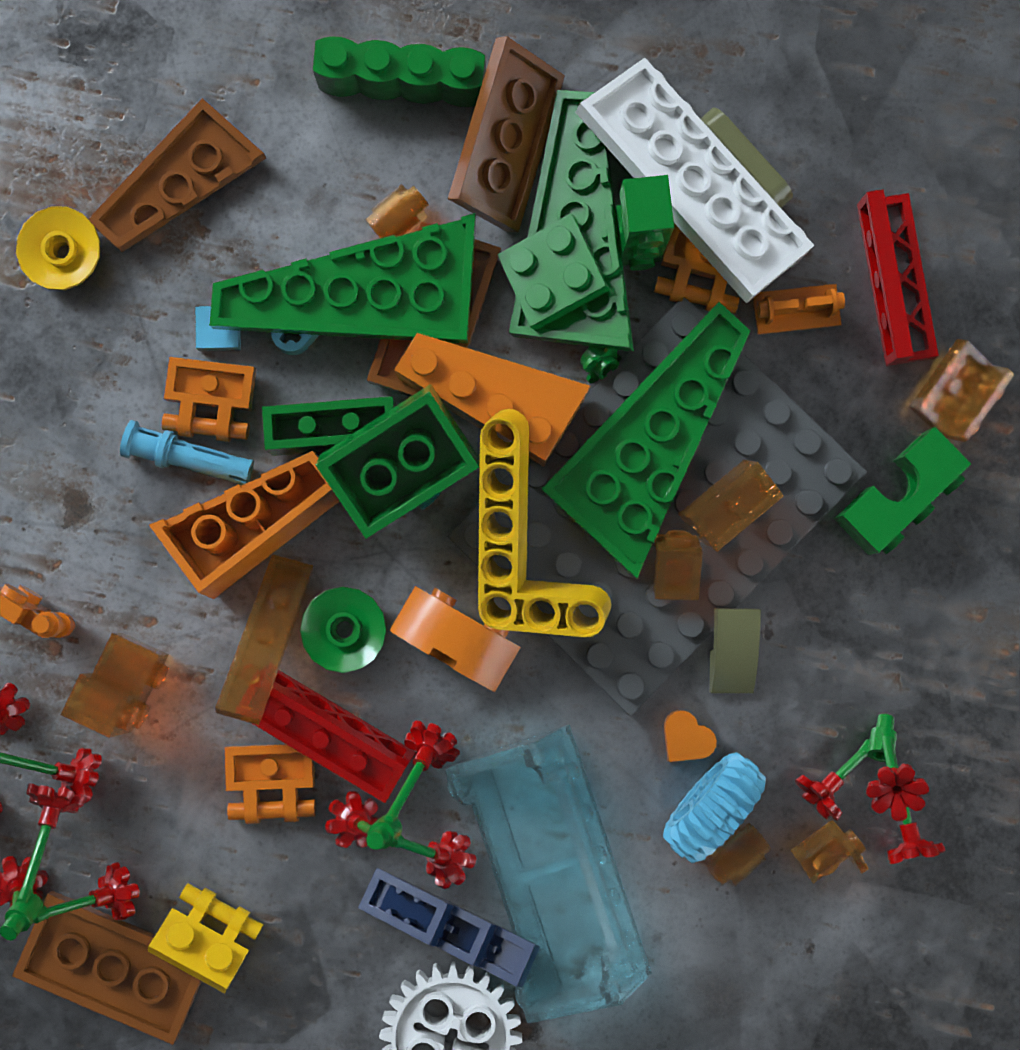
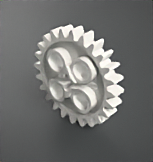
(463, 997)

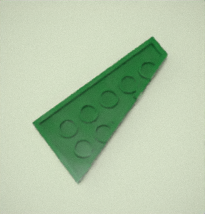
(579, 182)
(362, 290)
(638, 457)

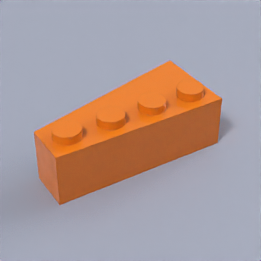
(482, 385)
(246, 524)

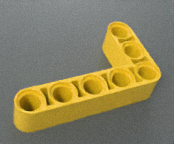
(512, 544)

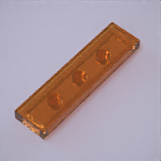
(264, 640)

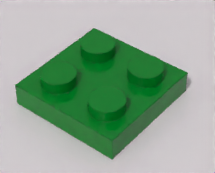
(553, 272)

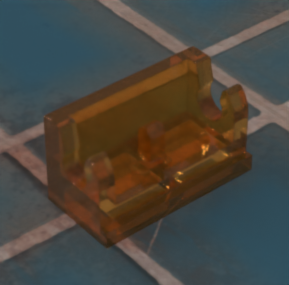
(731, 504)

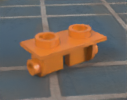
(798, 309)

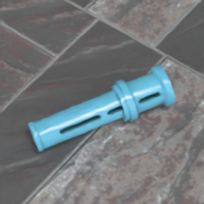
(168, 450)

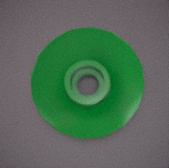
(321, 624)

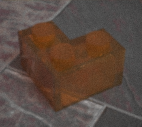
(117, 690)

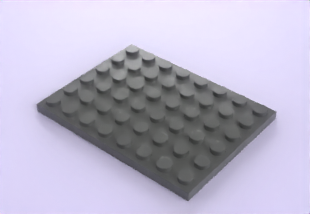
(751, 422)

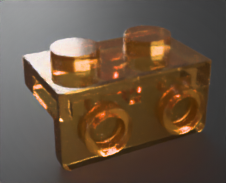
(961, 392)

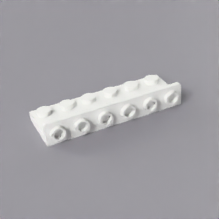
(709, 188)

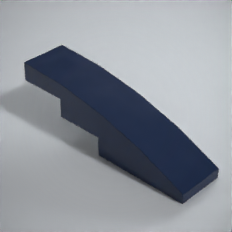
(449, 927)

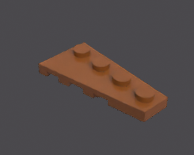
(180, 172)

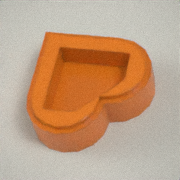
(686, 738)

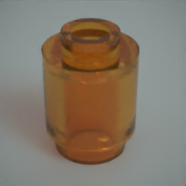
(398, 212)
(738, 856)

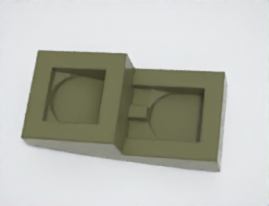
(735, 650)

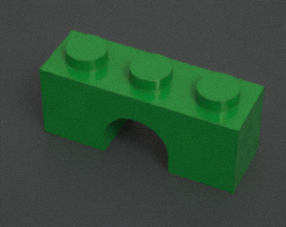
(644, 220)
(931, 468)

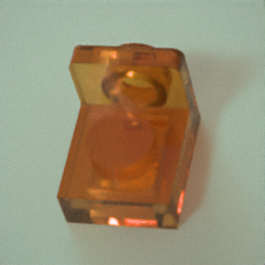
(677, 566)
(826, 849)

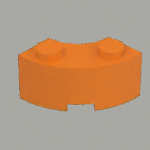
(454, 638)

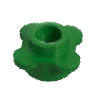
(599, 362)

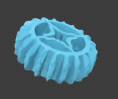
(714, 807)

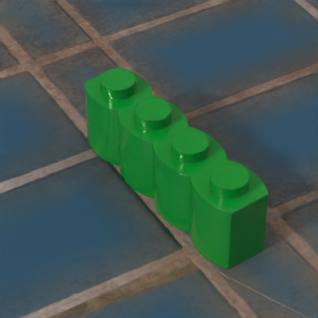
(387, 71)

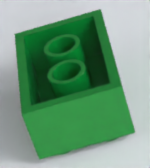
(398, 461)

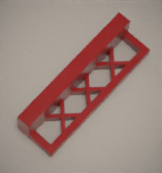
(887, 280)
(334, 737)

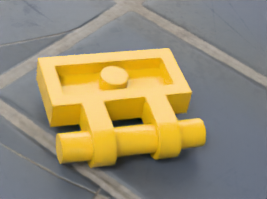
(200, 949)

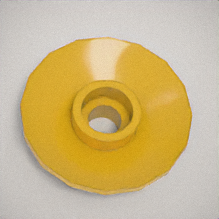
(41, 240)

